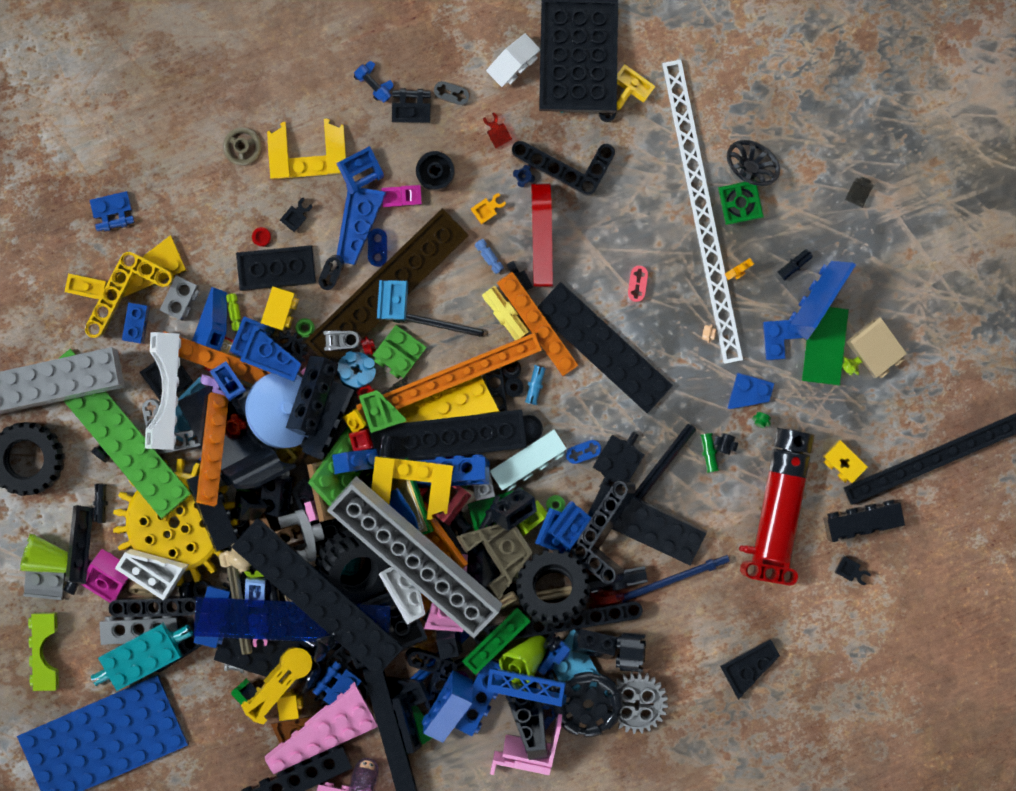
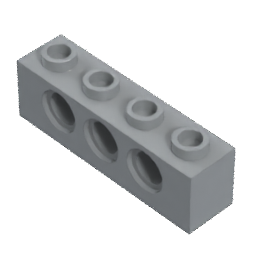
(108, 631)

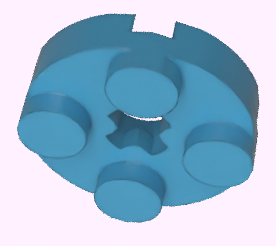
(365, 365)

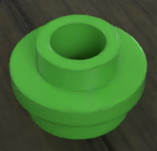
(300, 323)
(556, 498)

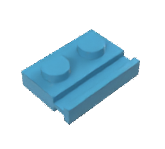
(392, 300)

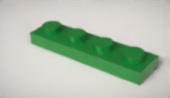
(496, 640)

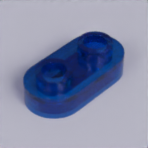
(377, 247)

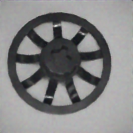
(750, 168)

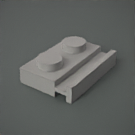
(44, 585)

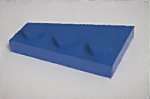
(269, 356)

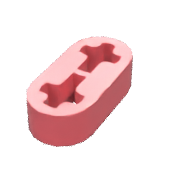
(642, 285)

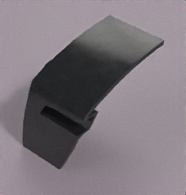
(245, 458)

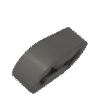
(453, 89)

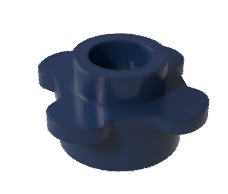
(522, 181)

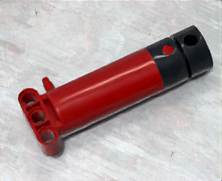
(780, 509)

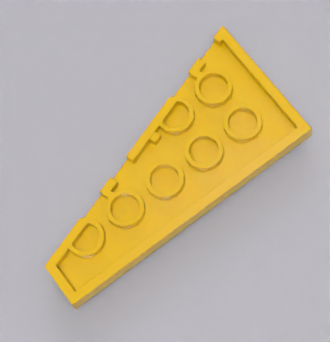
(461, 400)

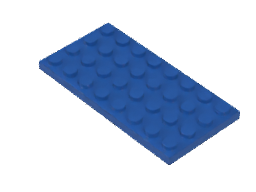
(104, 738)

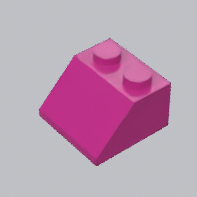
(104, 578)

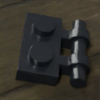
(411, 112)

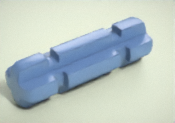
(489, 256)

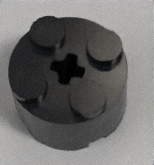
(444, 177)
(631, 652)

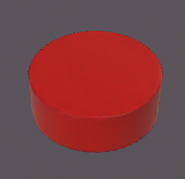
(261, 236)

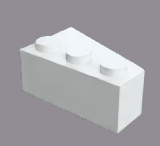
(151, 571)

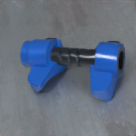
(382, 91)

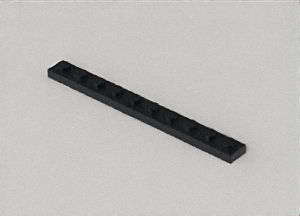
(931, 459)

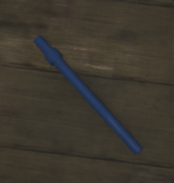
(709, 565)

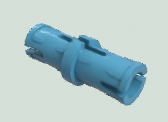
(535, 385)

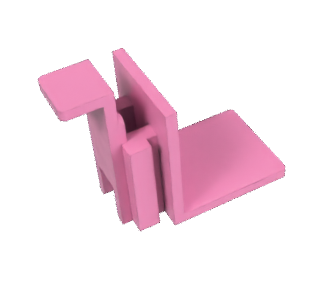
(516, 757)

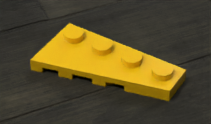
(164, 255)

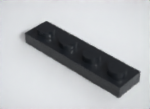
(79, 544)

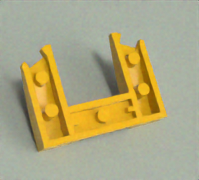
(284, 167)
(437, 474)

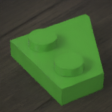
(379, 411)

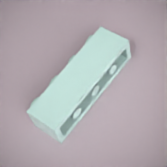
(527, 460)

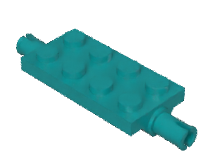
(141, 656)

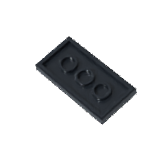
(276, 268)

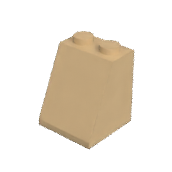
(877, 348)

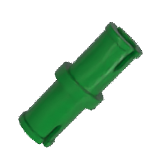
(709, 452)

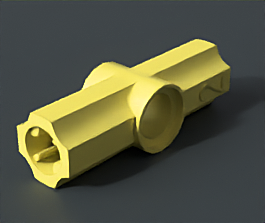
(505, 313)

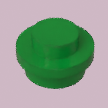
(761, 420)

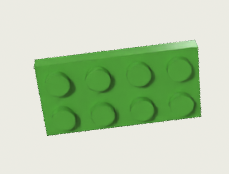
(325, 480)

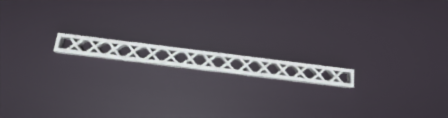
(668, 77)

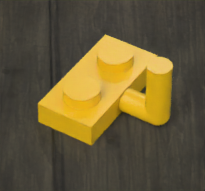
(633, 84)

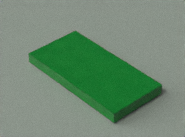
(826, 348)

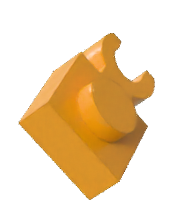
(485, 210)
(738, 271)

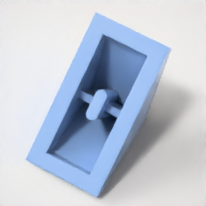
(255, 588)

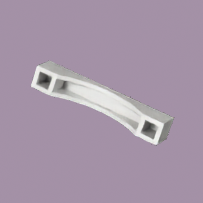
(160, 432)

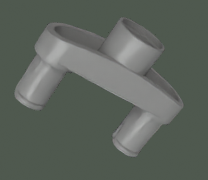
(310, 532)

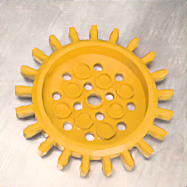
(178, 540)

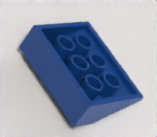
(820, 298)

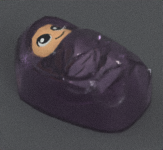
(364, 775)

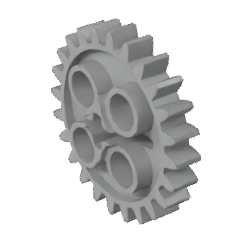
(639, 685)

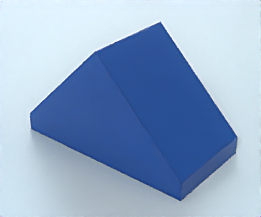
(227, 381)

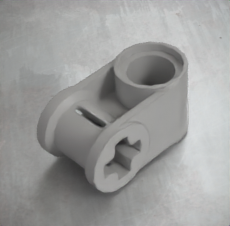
(340, 340)

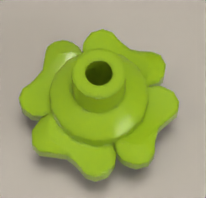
(851, 365)

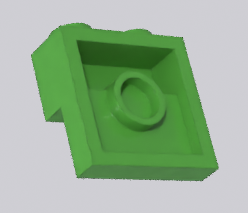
(399, 352)

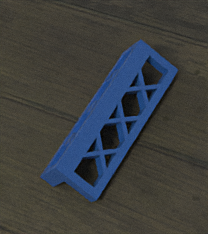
(526, 692)

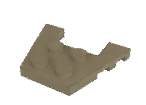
(506, 549)

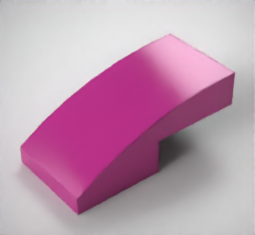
(402, 196)

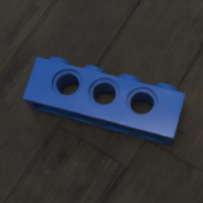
(477, 476)
(470, 725)

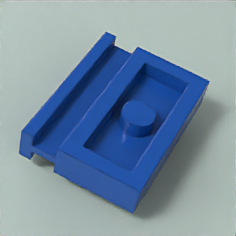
(569, 525)

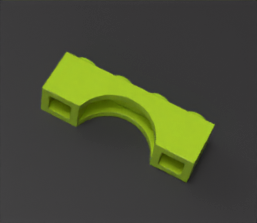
(43, 676)

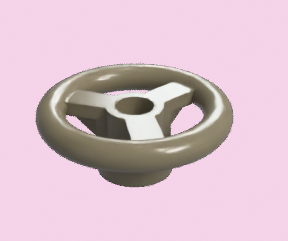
(229, 138)

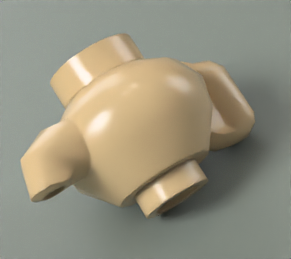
(232, 558)

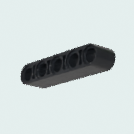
(147, 608)

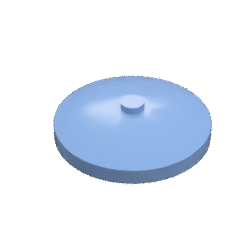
(269, 410)

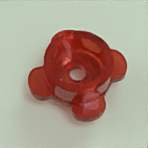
(235, 425)

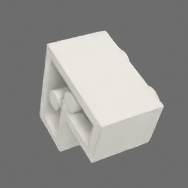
(513, 60)

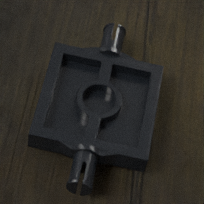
(619, 459)

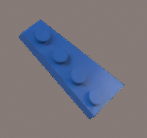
(358, 218)

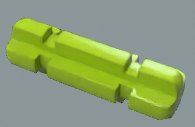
(234, 311)

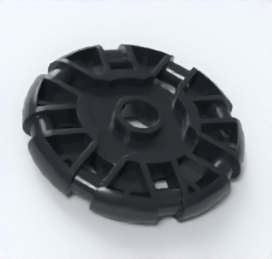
(594, 713)

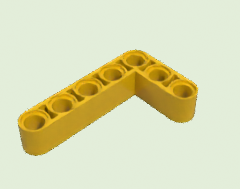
(120, 288)

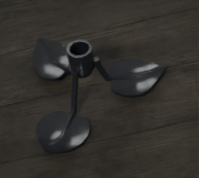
(322, 647)

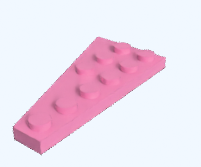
(329, 727)

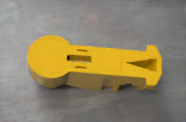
(293, 664)

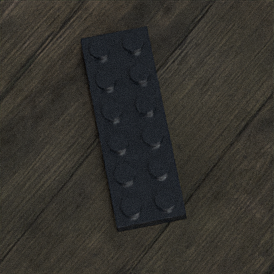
(655, 527)

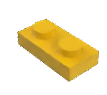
(84, 286)

